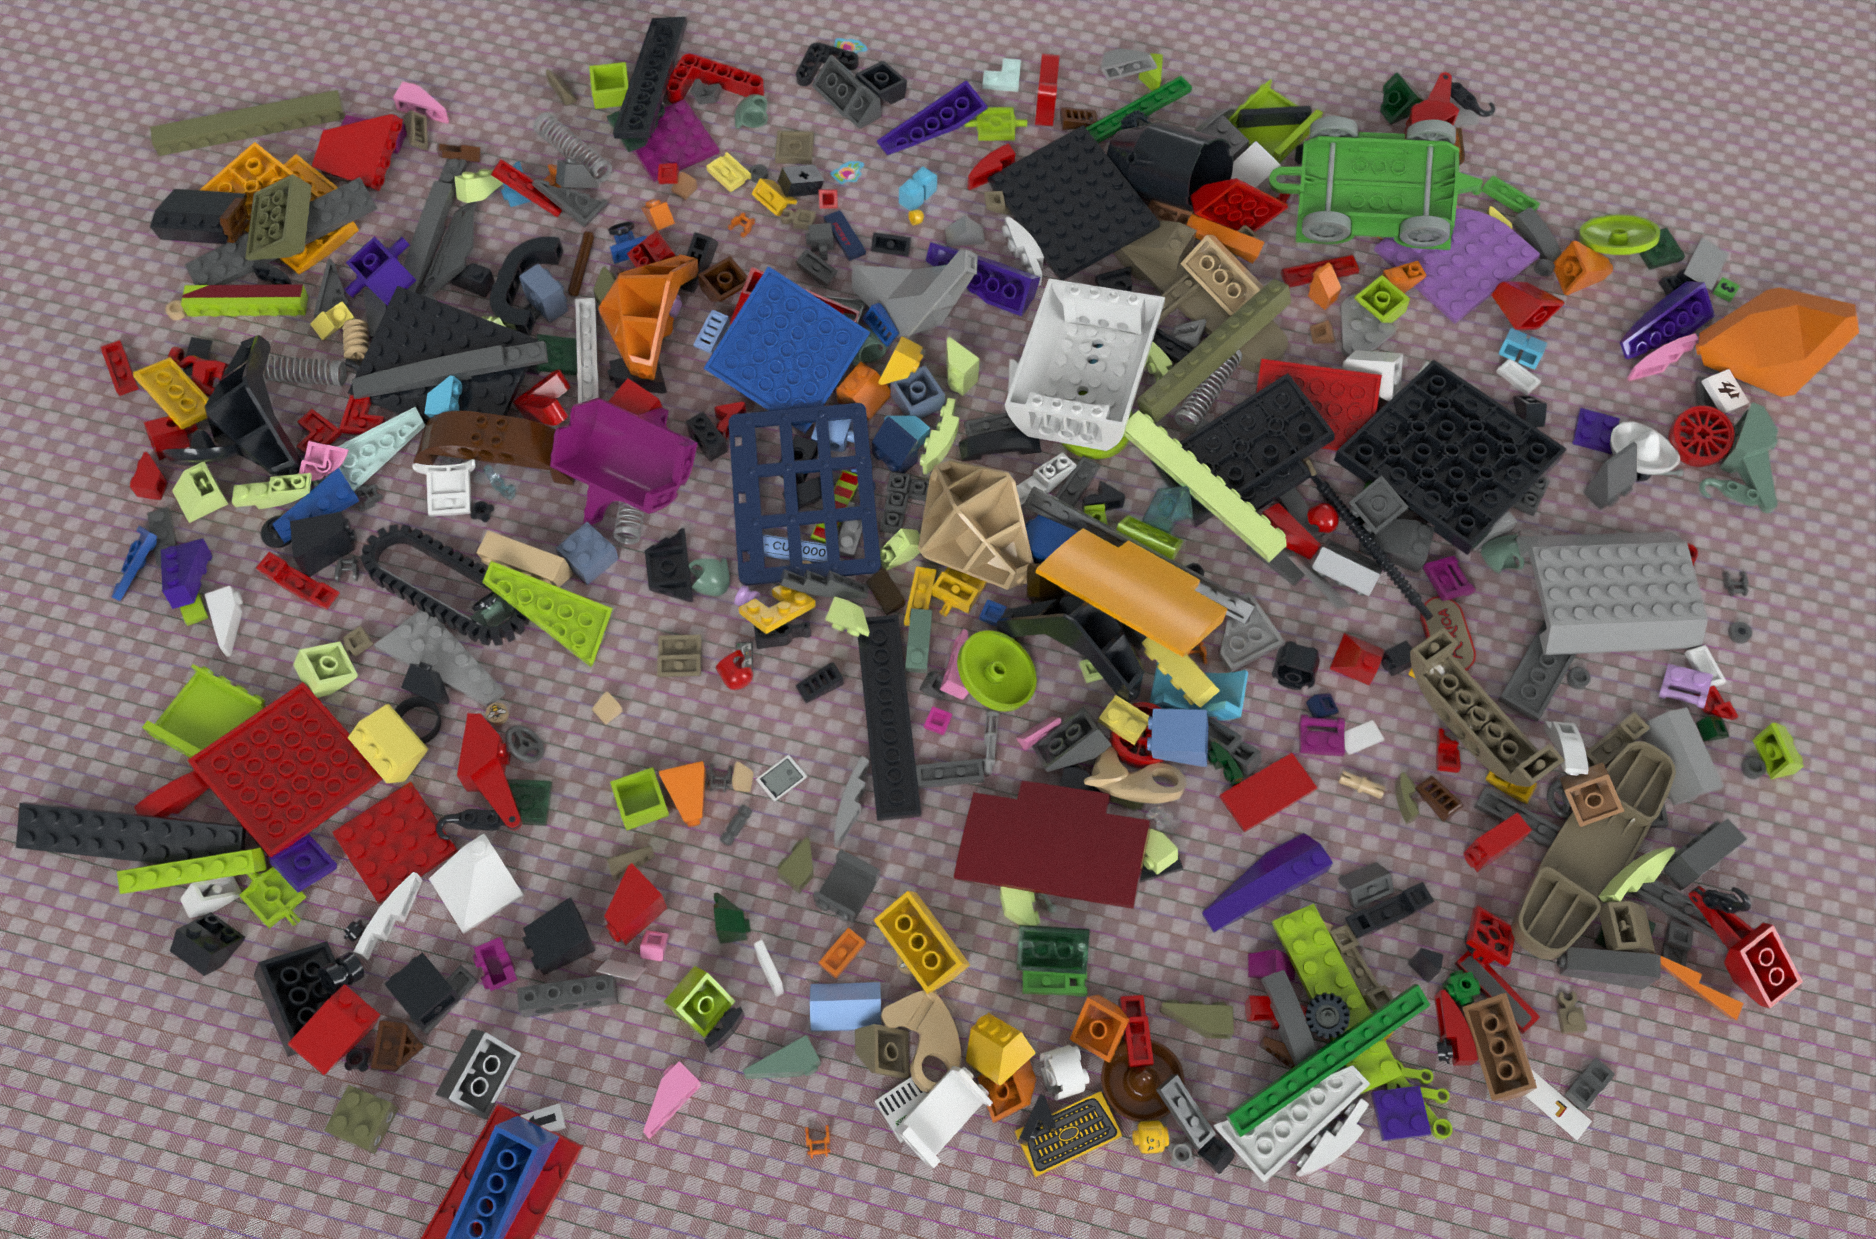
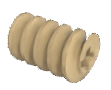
(355, 339)

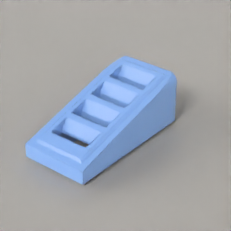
(716, 320)

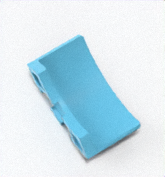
(1224, 705)

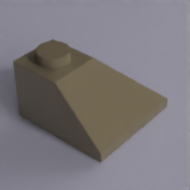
(883, 1050)

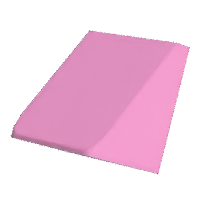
(653, 945)

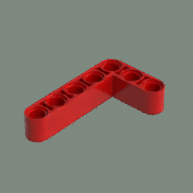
(711, 72)
(1047, 90)
(541, 400)

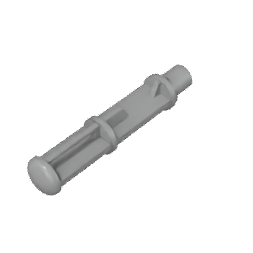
(990, 741)

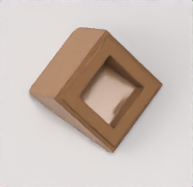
(685, 186)
(1322, 333)

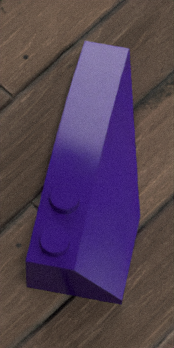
(938, 118)
(994, 282)
(1669, 319)
(1269, 879)

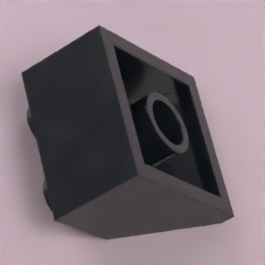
(884, 82)

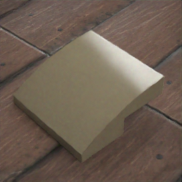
(679, 655)

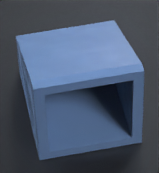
(1179, 736)

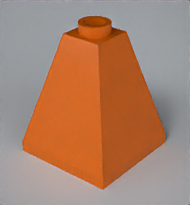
(1580, 268)
(687, 790)

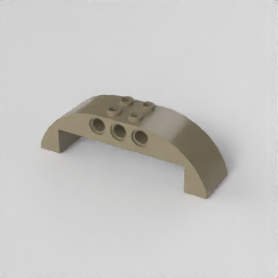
(1475, 716)

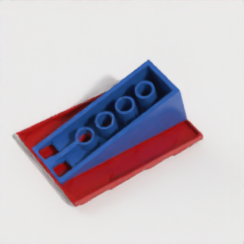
(505, 1181)

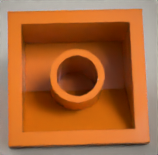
(863, 388)

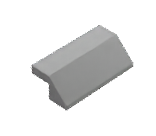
(1680, 740)

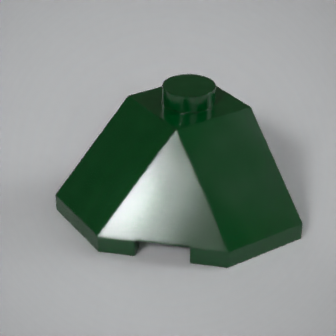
(1398, 99)
(729, 921)

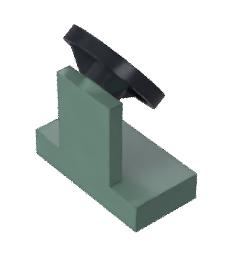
(491, 610)

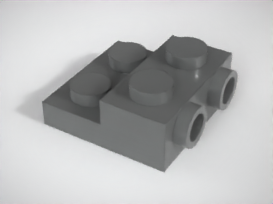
(1377, 505)

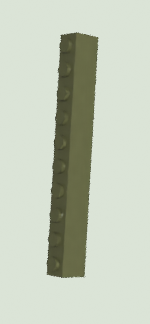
(247, 123)
(1214, 350)

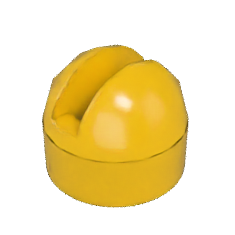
(915, 216)

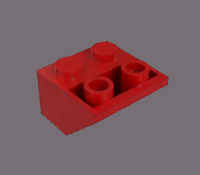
(651, 250)

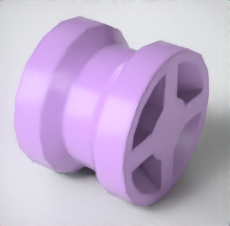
(745, 595)

